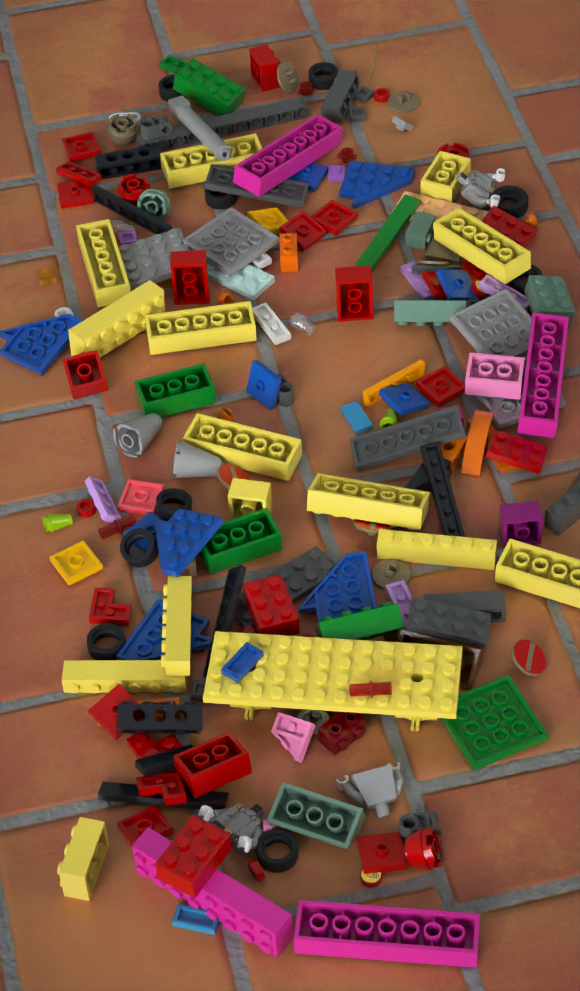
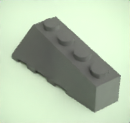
(565, 510)

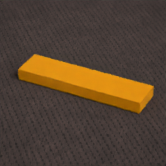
(409, 374)

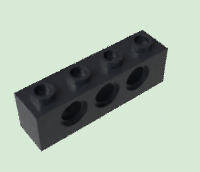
(128, 161)
(128, 725)

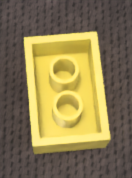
(441, 176)
(83, 858)

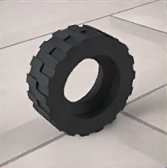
(516, 194)

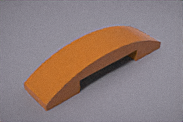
(476, 443)

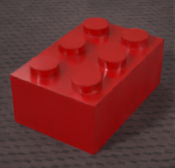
(190, 277)
(354, 293)
(271, 606)
(212, 764)
(193, 856)

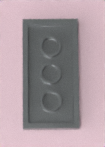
(449, 622)

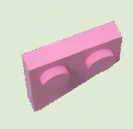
(293, 734)

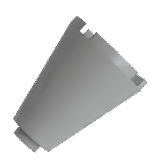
(137, 434)
(194, 462)

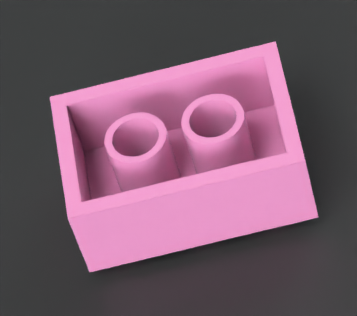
(494, 376)

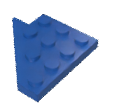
(372, 181)
(39, 342)
(183, 538)
(343, 589)
(147, 638)

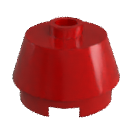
(132, 187)
(423, 849)

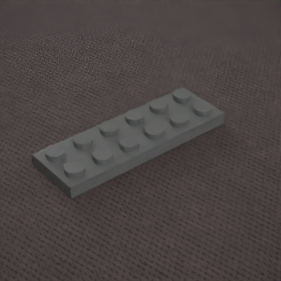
(287, 192)
(406, 437)
(300, 578)

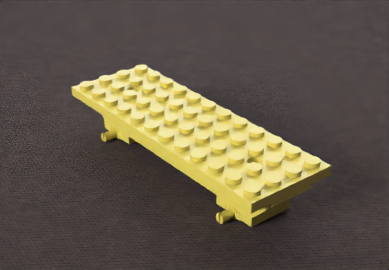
(318, 673)

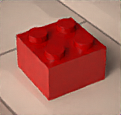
(264, 67)
(85, 374)

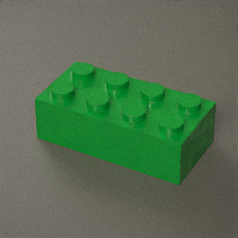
(208, 88)
(175, 391)
(242, 541)
(362, 625)

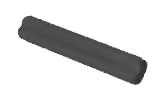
(418, 269)

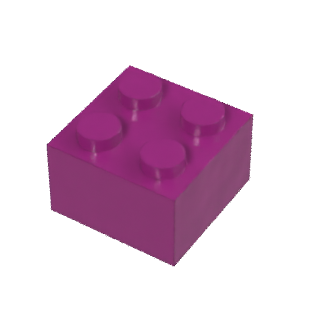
(520, 522)

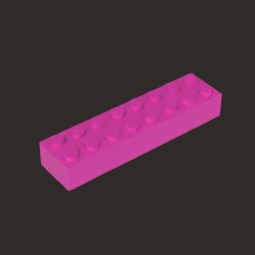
(287, 155)
(543, 375)
(222, 898)
(387, 933)

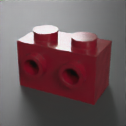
(341, 731)

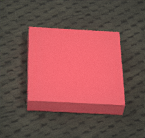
(139, 497)

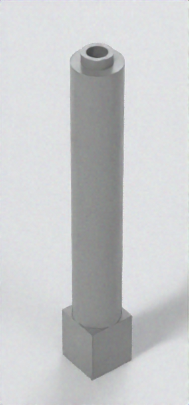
(181, 111)

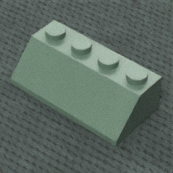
(426, 311)
(316, 816)

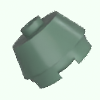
(155, 203)

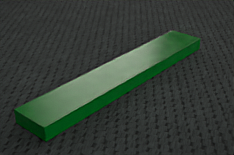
(388, 232)

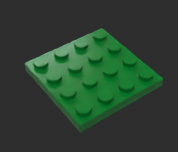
(494, 723)

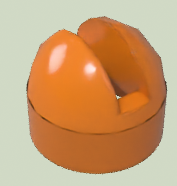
(530, 219)
(228, 298)
(226, 414)

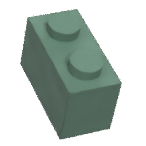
(420, 231)

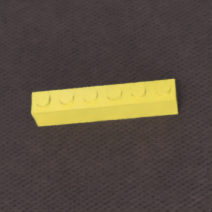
(437, 549)
(178, 626)
(132, 675)

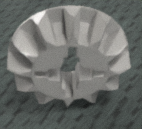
(317, 716)

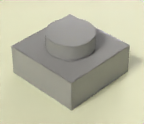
(401, 124)

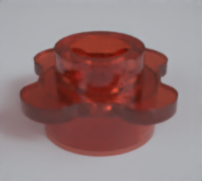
(306, 88)
(347, 155)

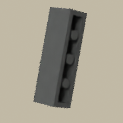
(340, 96)
(485, 601)

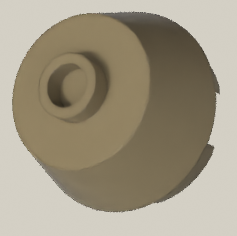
(122, 129)

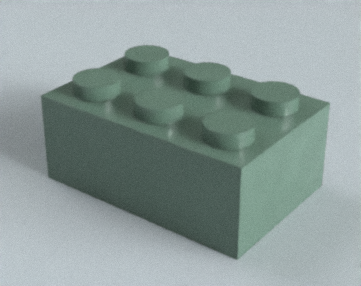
(549, 296)

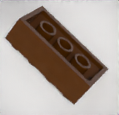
(471, 654)

